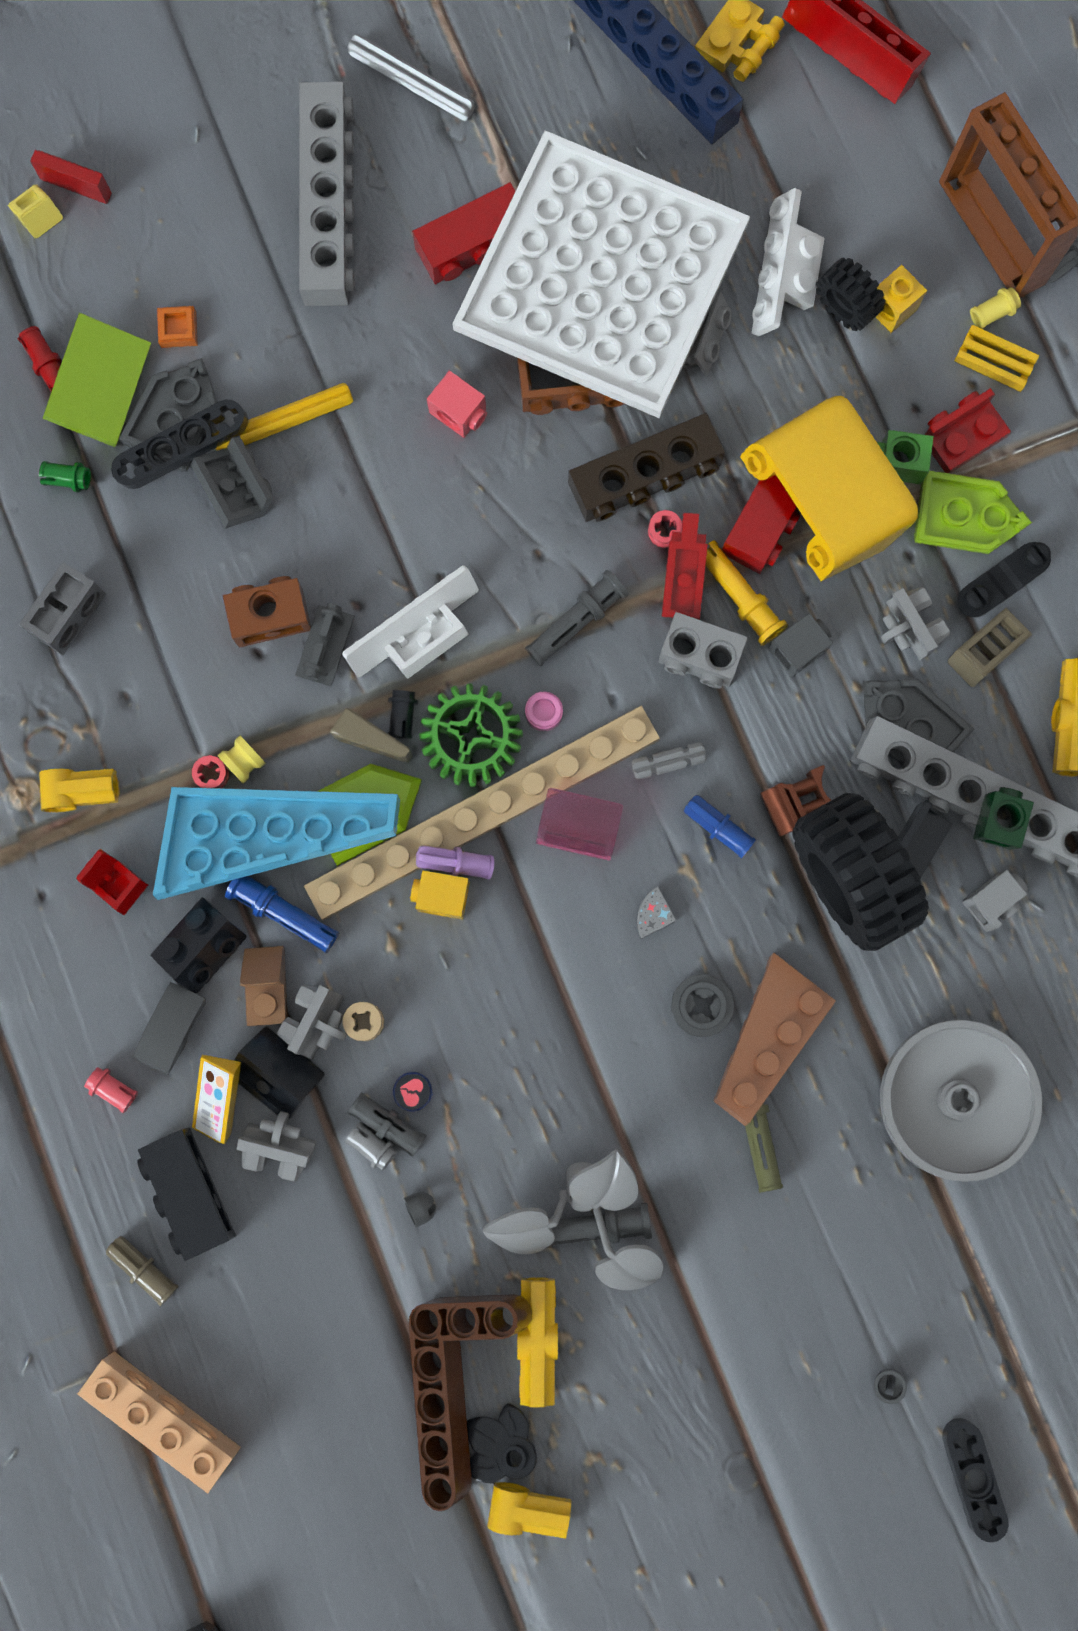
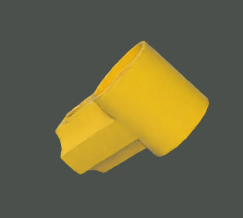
(65, 789)
(519, 1510)

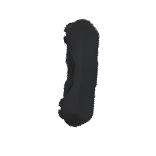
(1004, 579)

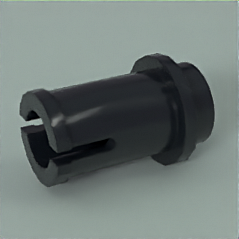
(402, 713)

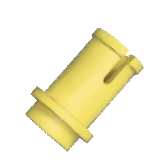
(996, 307)

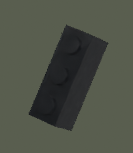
(185, 1194)

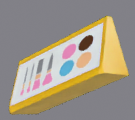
(216, 1097)

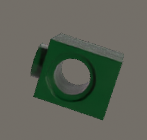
(988, 827)

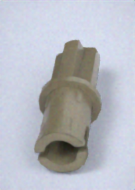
(141, 1270)

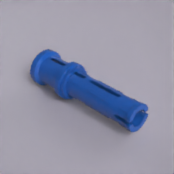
(266, 902)

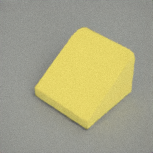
(35, 211)

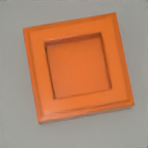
(177, 326)

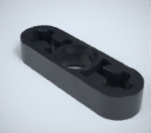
(974, 1511)

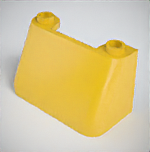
(837, 484)

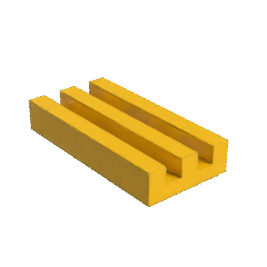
(998, 352)

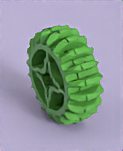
(454, 729)

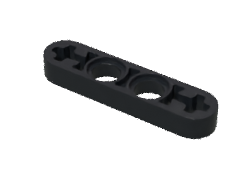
(177, 438)

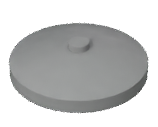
(961, 1100)

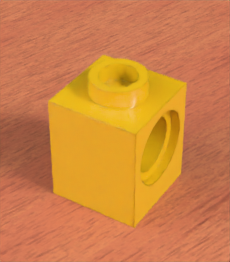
(902, 298)
(440, 894)

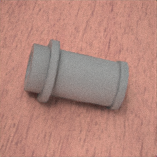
(371, 1146)

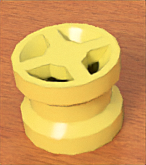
(241, 759)

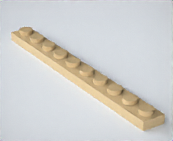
(482, 812)

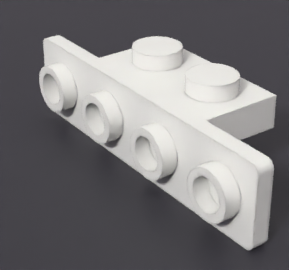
(788, 265)
(418, 630)

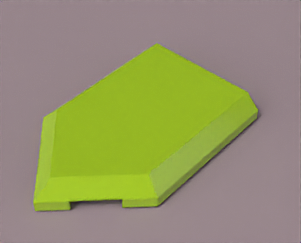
(966, 513)
(377, 780)

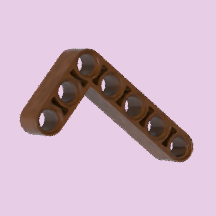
(449, 1384)

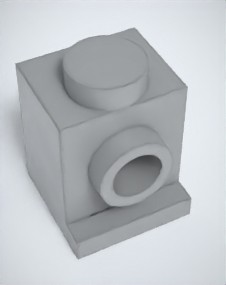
(996, 899)

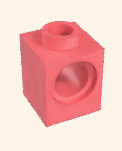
(457, 404)

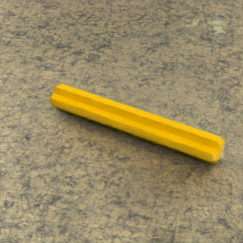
(295, 413)

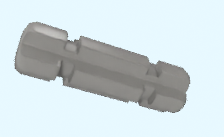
(669, 760)

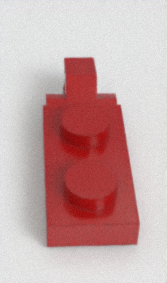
(685, 570)

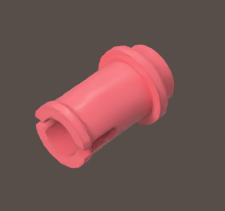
(110, 1089)

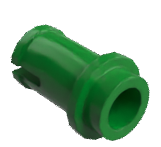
(64, 475)

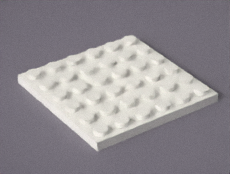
(601, 273)

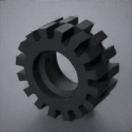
(850, 294)

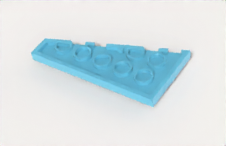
(244, 832)

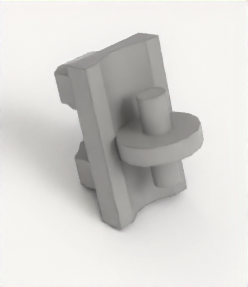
(907, 625)
(318, 1023)
(277, 1142)

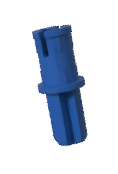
(719, 825)

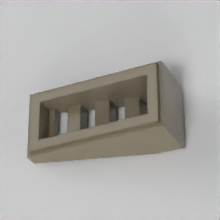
(972, 663)
(359, 732)

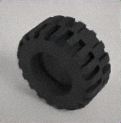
(860, 871)

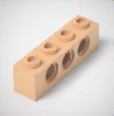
(159, 1421)

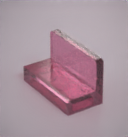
(579, 824)

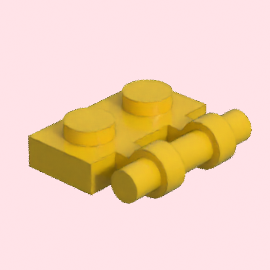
(730, 31)

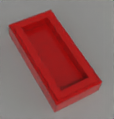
(71, 176)

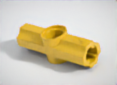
(1065, 721)
(538, 1344)

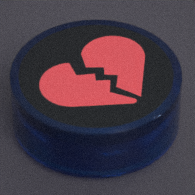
(412, 1091)

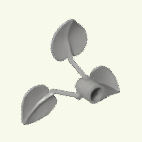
(604, 1184)

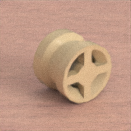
(371, 1018)

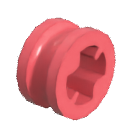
(655, 522)
(209, 762)

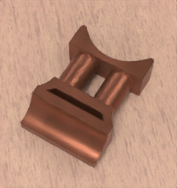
(784, 803)

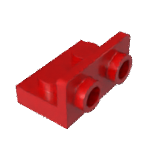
(966, 431)

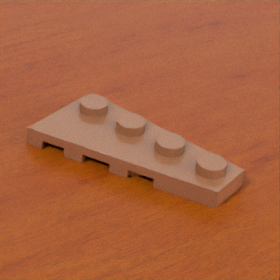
(777, 1028)

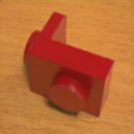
(112, 881)

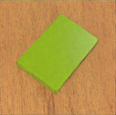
(96, 380)

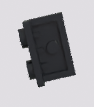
(198, 946)

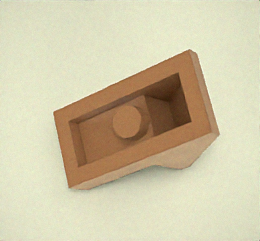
(265, 985)

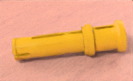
(751, 606)

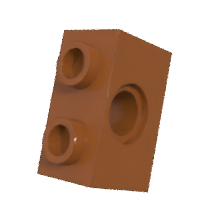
(288, 618)

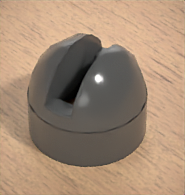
(420, 1207)
(881, 1383)

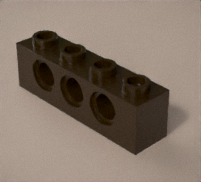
(693, 437)

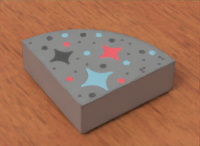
(653, 913)

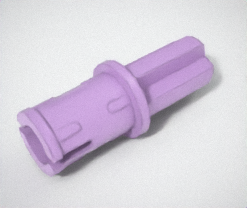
(455, 861)

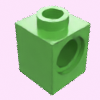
(916, 447)

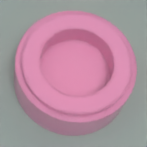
(543, 711)

